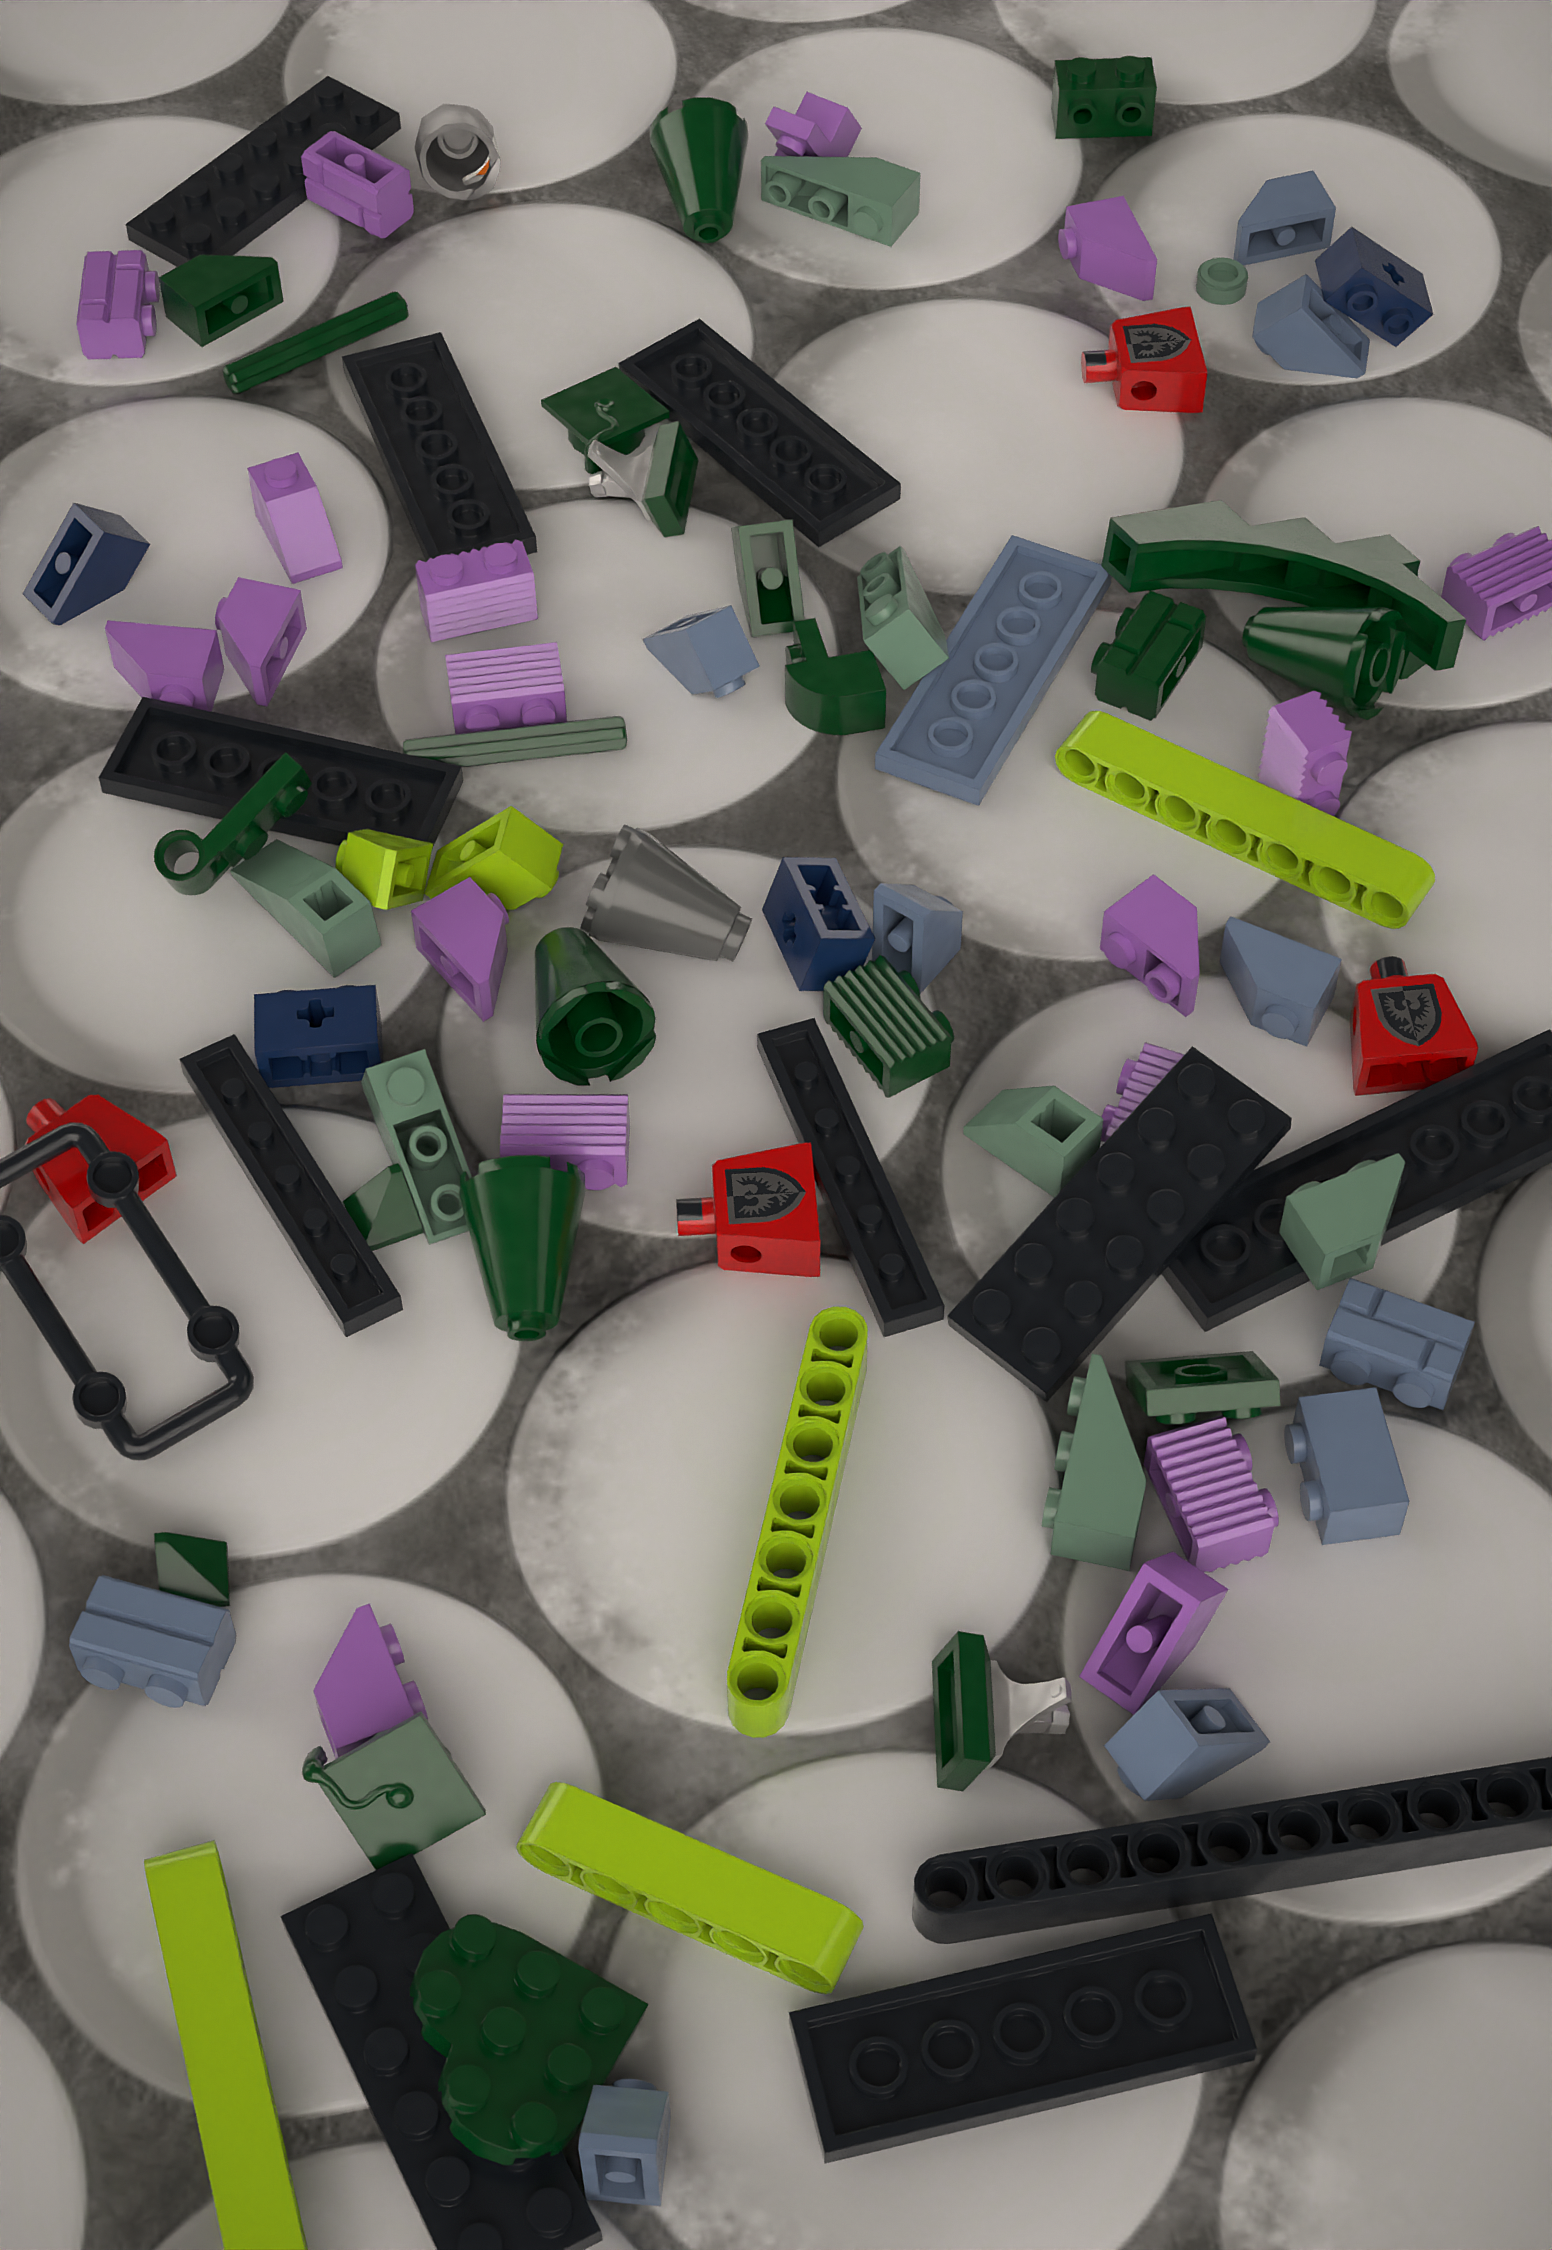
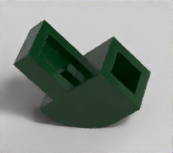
(832, 692)

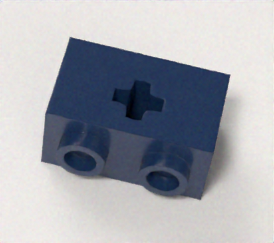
(1373, 287)
(816, 921)
(317, 1035)

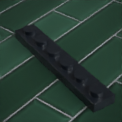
(851, 1178)
(291, 1186)

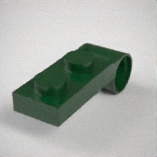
(239, 833)

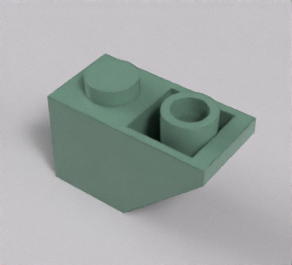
(1038, 1134)
(1342, 1221)

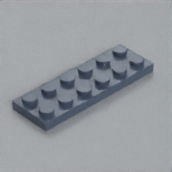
(997, 670)

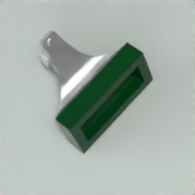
(656, 480)
(984, 1709)

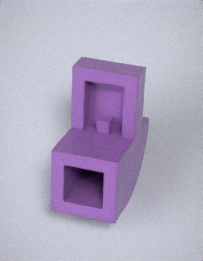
(815, 130)

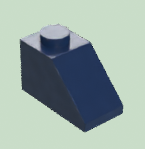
(85, 563)

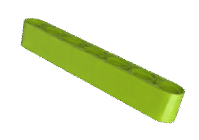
(1246, 819)
(797, 1542)
(223, 2052)

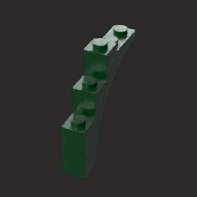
(1281, 560)

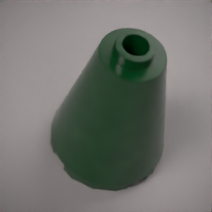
(701, 163)
(1331, 650)
(587, 1011)
(523, 1238)

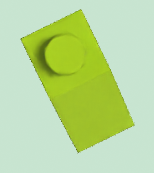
(502, 857)
(385, 867)

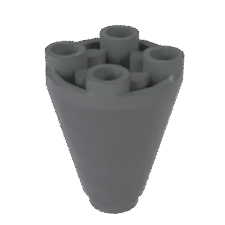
(661, 903)

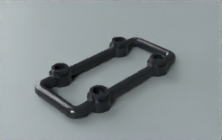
(211, 1330)

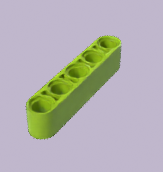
(691, 1887)

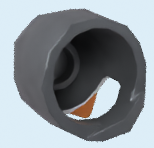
(455, 146)

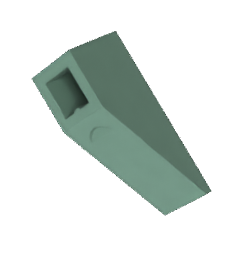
(845, 192)
(899, 618)
(312, 904)
(420, 1139)
(1103, 1482)

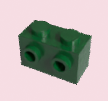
(1103, 97)

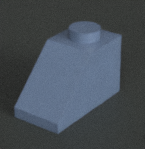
(1285, 220)
(1309, 333)
(705, 651)
(915, 930)
(1278, 980)
(1184, 1742)
(625, 2143)

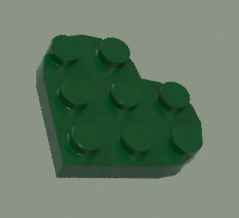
(518, 2037)

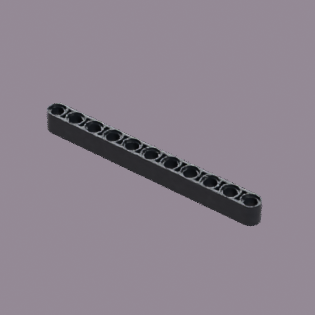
(1250, 1830)

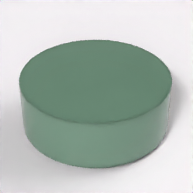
(1221, 281)

